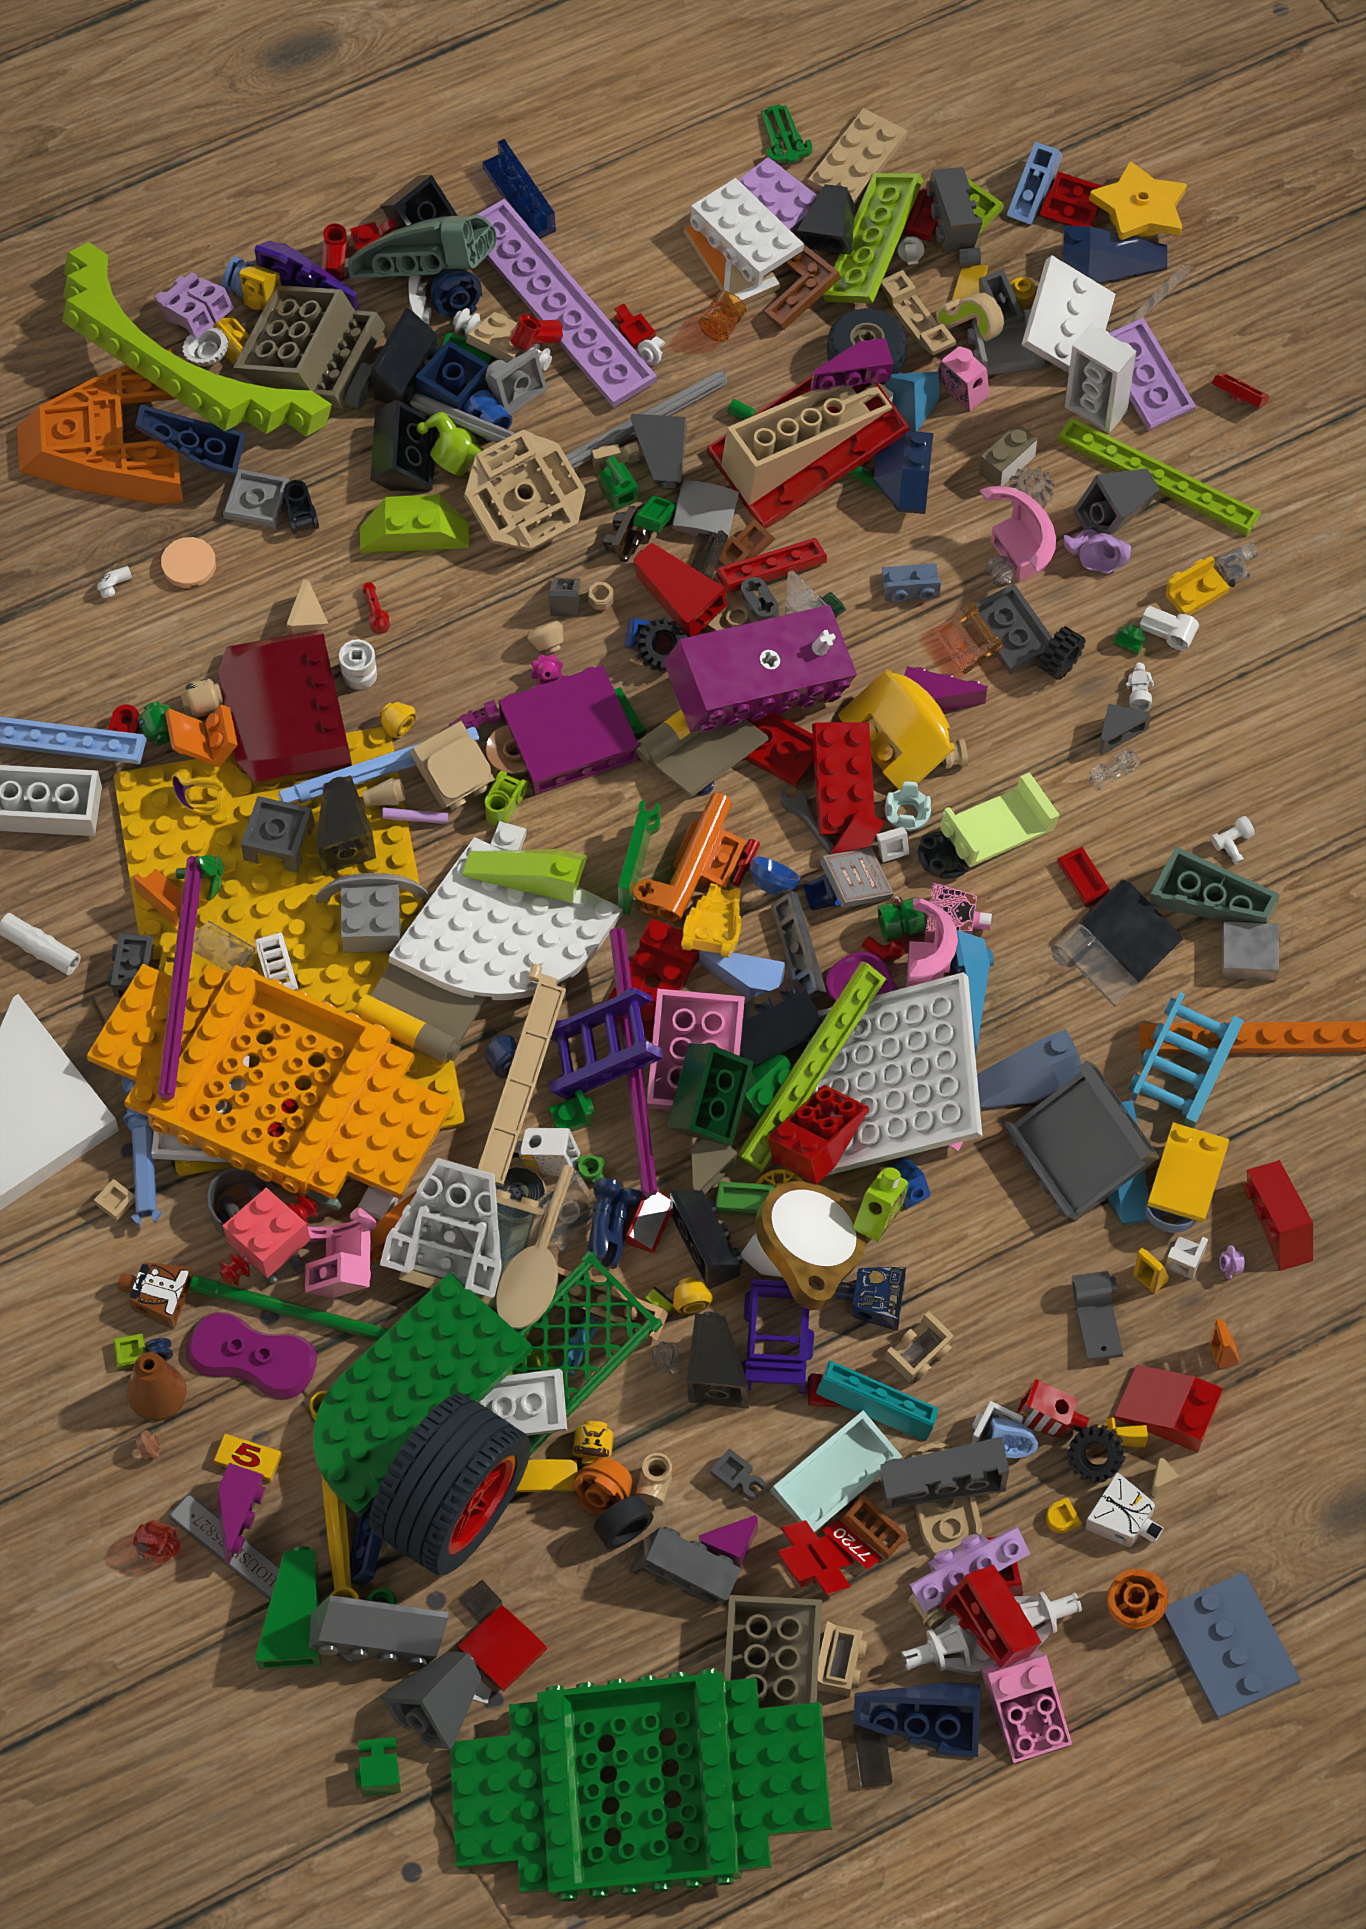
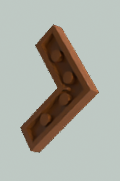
(815, 280)

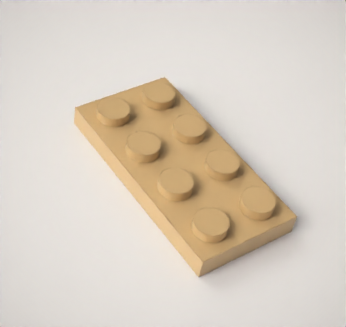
(858, 154)

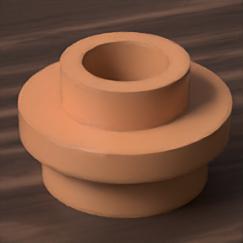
(148, 1445)

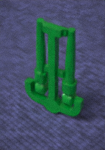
(776, 152)

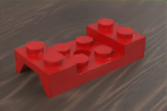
(660, 958)

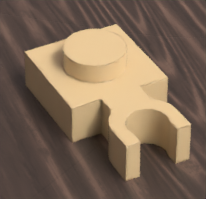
(625, 454)

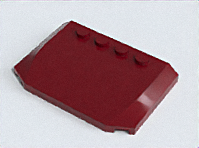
(284, 708)

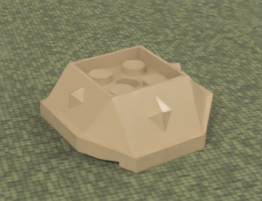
(530, 465)

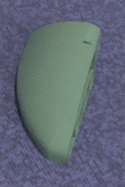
(454, 240)

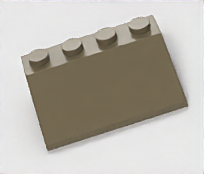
(776, 1645)

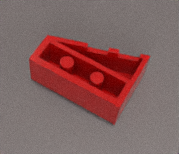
(1281, 1214)
(993, 1616)

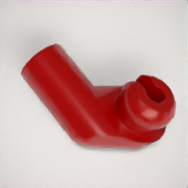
(885, 952)

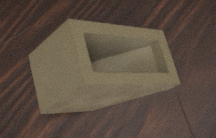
(711, 1164)

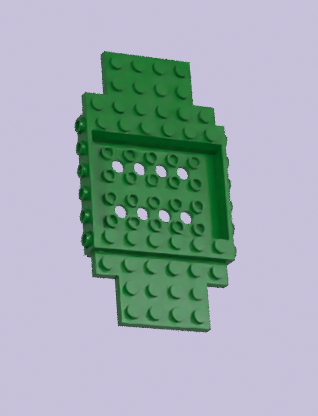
(542, 1796)

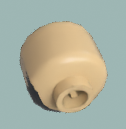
(201, 697)

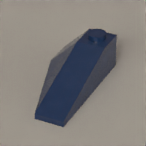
(1106, 257)
(194, 439)
(930, 1715)

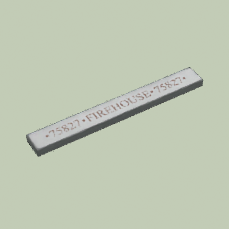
(249, 1564)

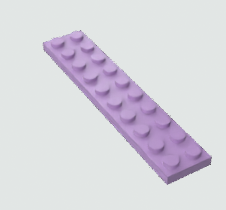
(555, 295)

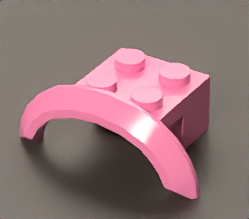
(1026, 537)
(932, 960)
(346, 1259)

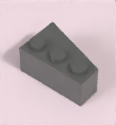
(687, 1566)

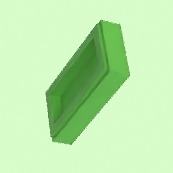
(741, 1197)

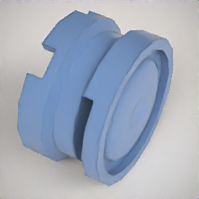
(231, 277)

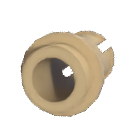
(932, 1617)

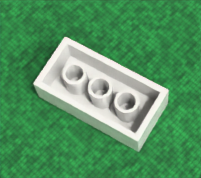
(1100, 378)
(49, 800)

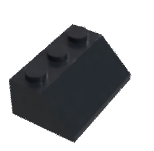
(402, 358)
(399, 452)
(777, 1022)
(704, 1237)

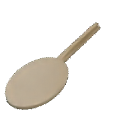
(533, 1273)

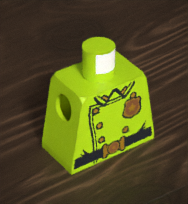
(889, 1192)

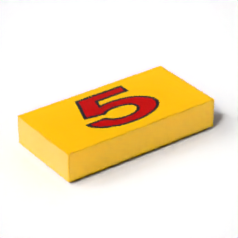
(248, 1455)

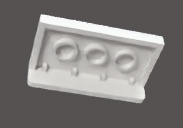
(744, 231)

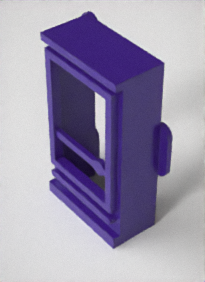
(775, 1368)

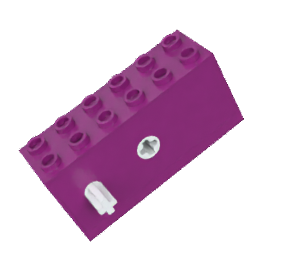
(760, 669)

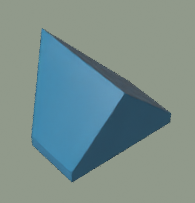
(914, 395)

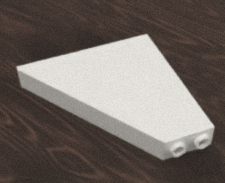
(44, 1106)

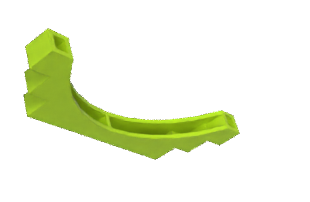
(221, 400)

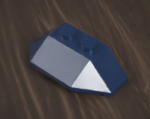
(904, 471)

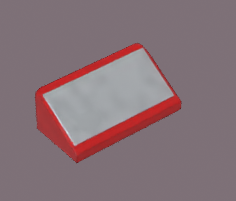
(649, 1222)

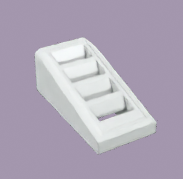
(271, 948)

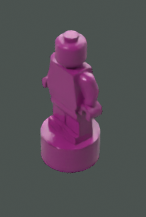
(487, 713)

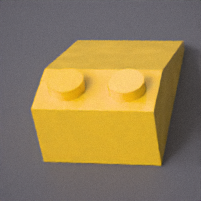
(1188, 1172)

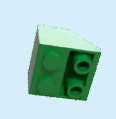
(764, 1084)

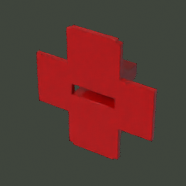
(818, 1561)

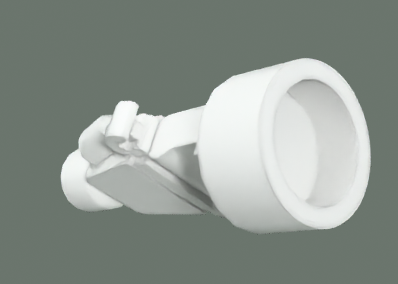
(1139, 683)

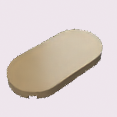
(948, 1521)

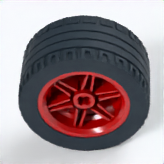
(450, 1484)

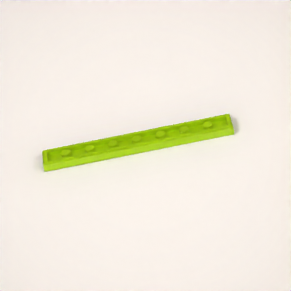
(1169, 480)
(813, 1062)

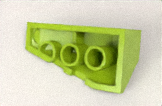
(539, 871)

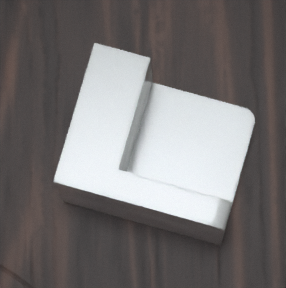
(1186, 1256)

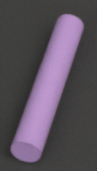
(414, 815)

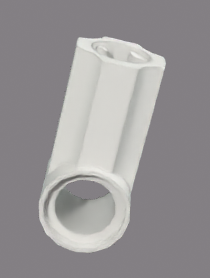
(1176, 630)

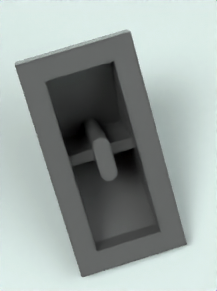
(999, 288)
(564, 597)
(1121, 726)

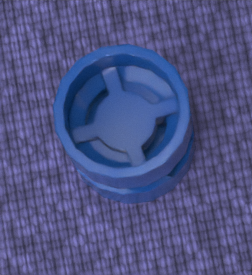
(487, 408)

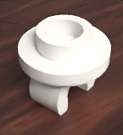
(911, 249)
(650, 350)

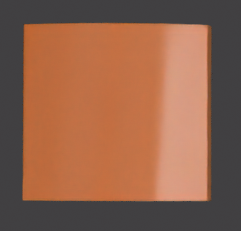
(721, 859)

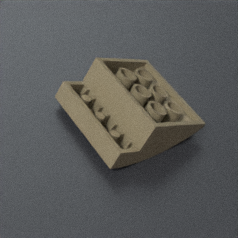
(309, 342)

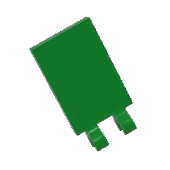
(636, 854)

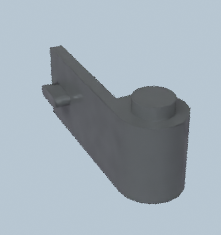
(1096, 1314)

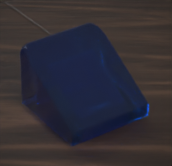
(820, 893)

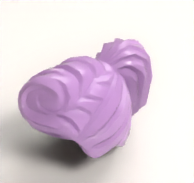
(1098, 551)

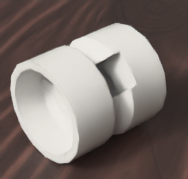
(358, 664)

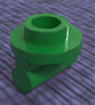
(1130, 638)

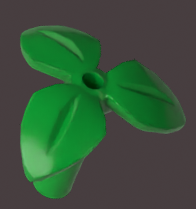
(211, 869)

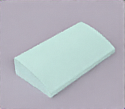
(835, 1472)

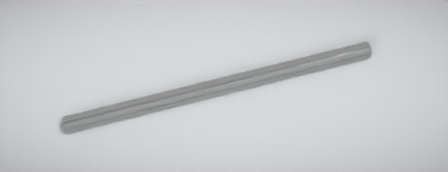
(663, 408)

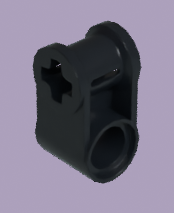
(300, 510)

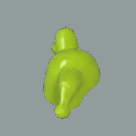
(455, 445)

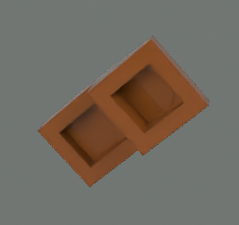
(747, 544)

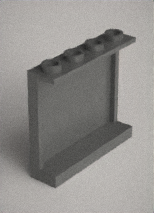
(1082, 1143)

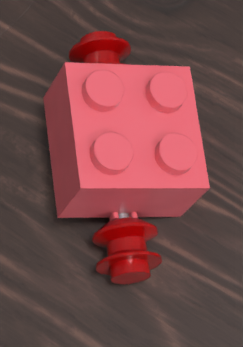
(266, 1235)

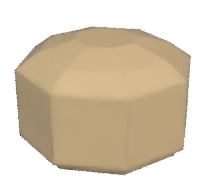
(600, 595)

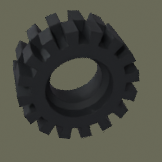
(645, 638)
(1061, 653)
(1104, 1437)

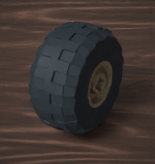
(868, 325)

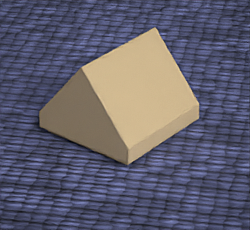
(1164, 1478)

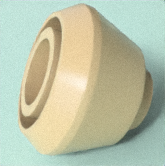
(547, 637)

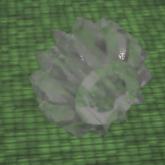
(1033, 484)

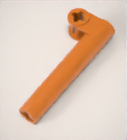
(672, 900)

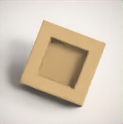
(115, 1200)

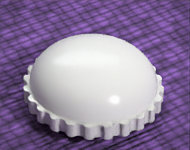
(205, 349)

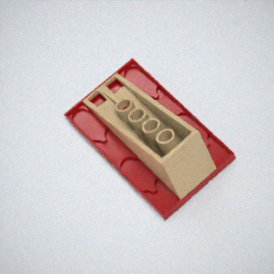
(804, 445)

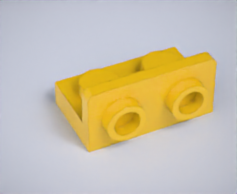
(1196, 587)

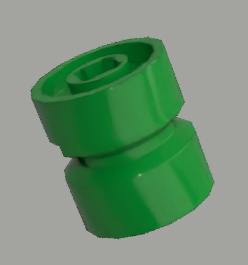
(900, 919)

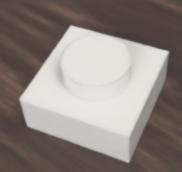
(508, 837)
(893, 844)

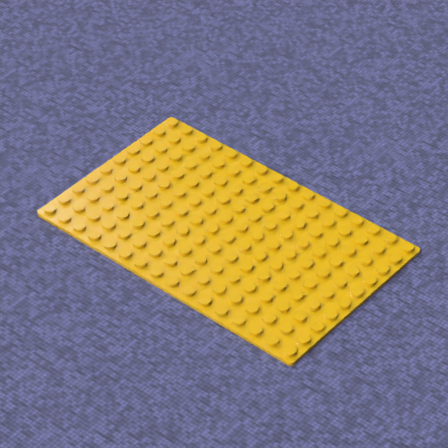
(264, 896)

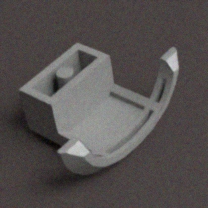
(370, 909)

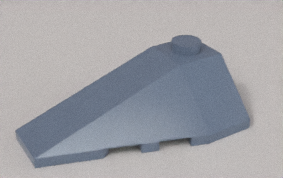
(1030, 1073)

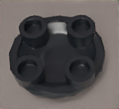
(940, 857)

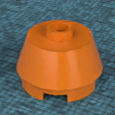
(602, 1485)
(1137, 1598)

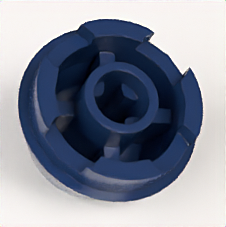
(455, 291)

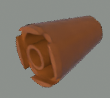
(155, 1388)

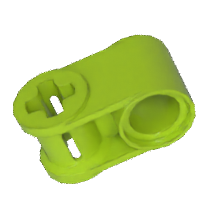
(506, 794)

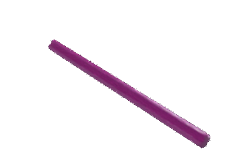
(180, 980)
(635, 1079)

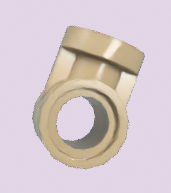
(654, 1488)

